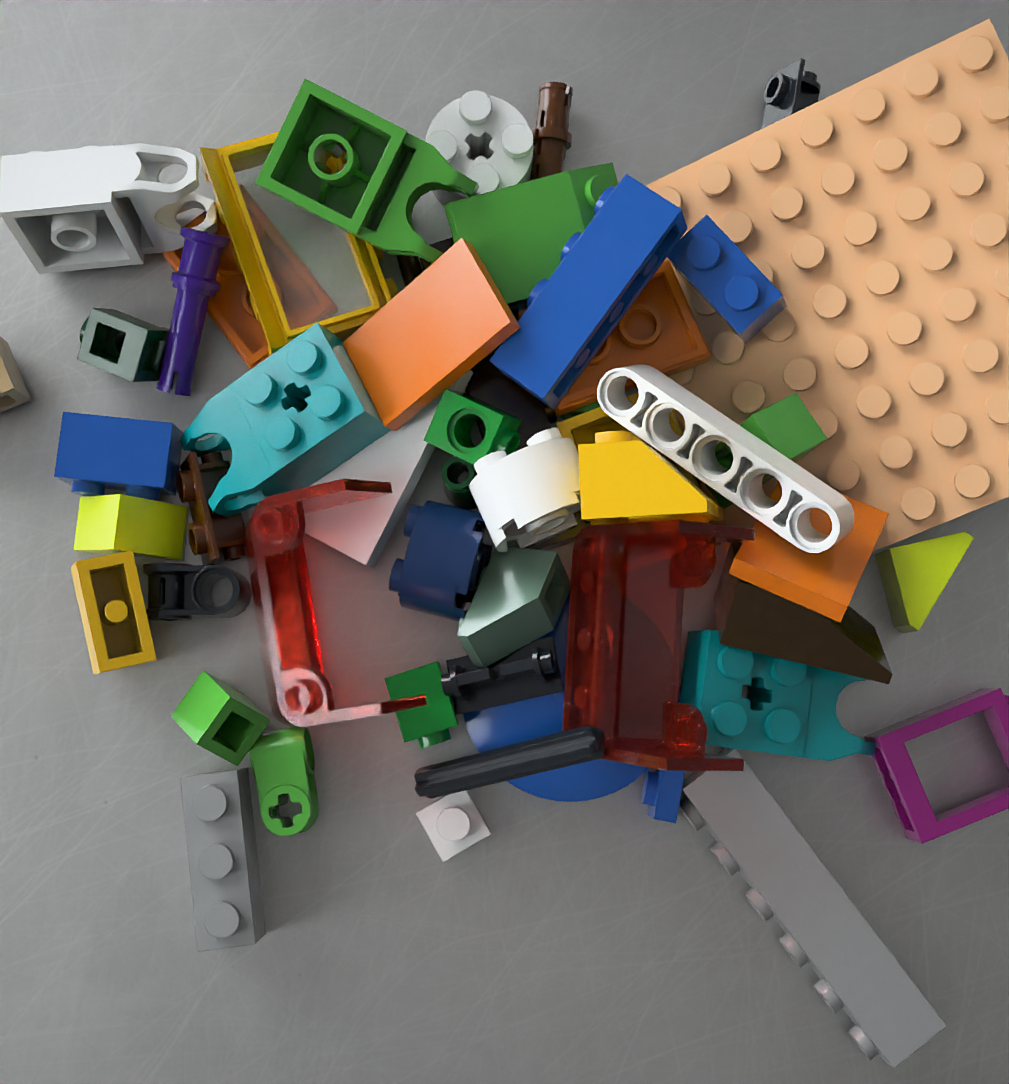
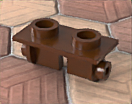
(209, 531)

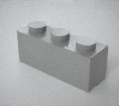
(222, 859)

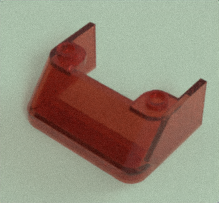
(285, 609)
(629, 639)

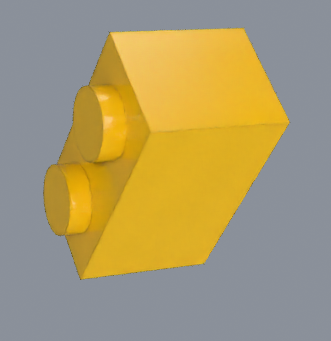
(113, 612)

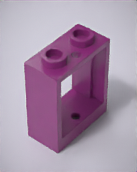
(903, 781)

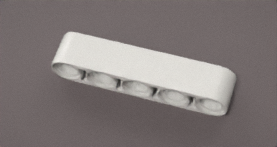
(750, 456)

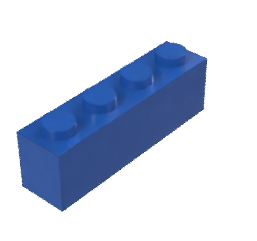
(590, 290)

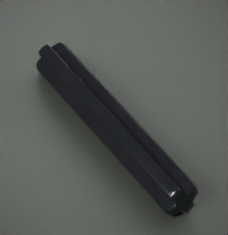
(511, 762)

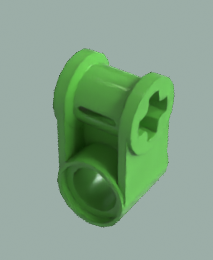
(284, 766)

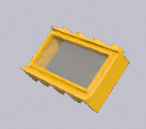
(292, 260)

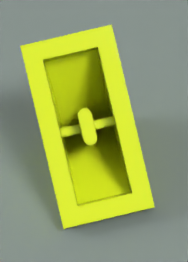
(131, 523)
(917, 575)

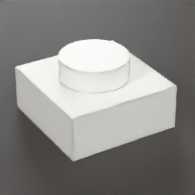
(453, 824)

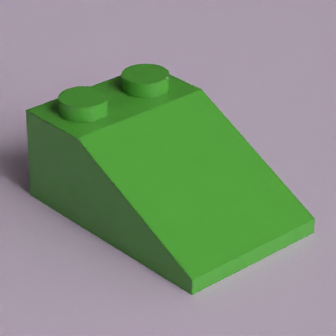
(528, 224)

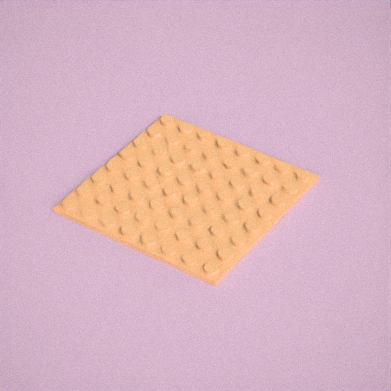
(894, 272)

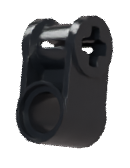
(184, 592)

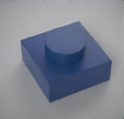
(662, 794)

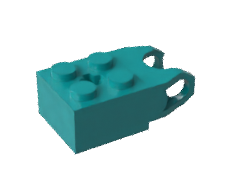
(286, 421)
(787, 703)

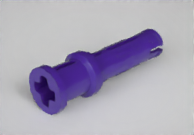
(194, 285)

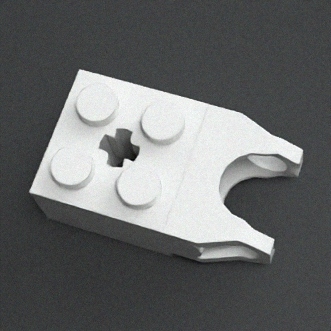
(98, 204)

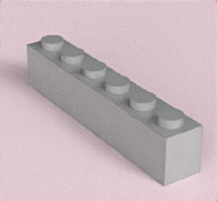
(812, 910)

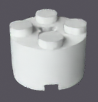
(479, 128)
(529, 491)

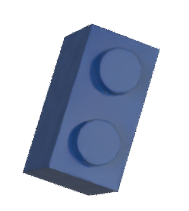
(726, 279)
(118, 455)

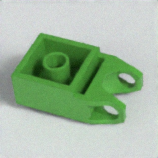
(376, 187)

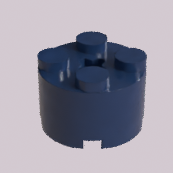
(440, 559)

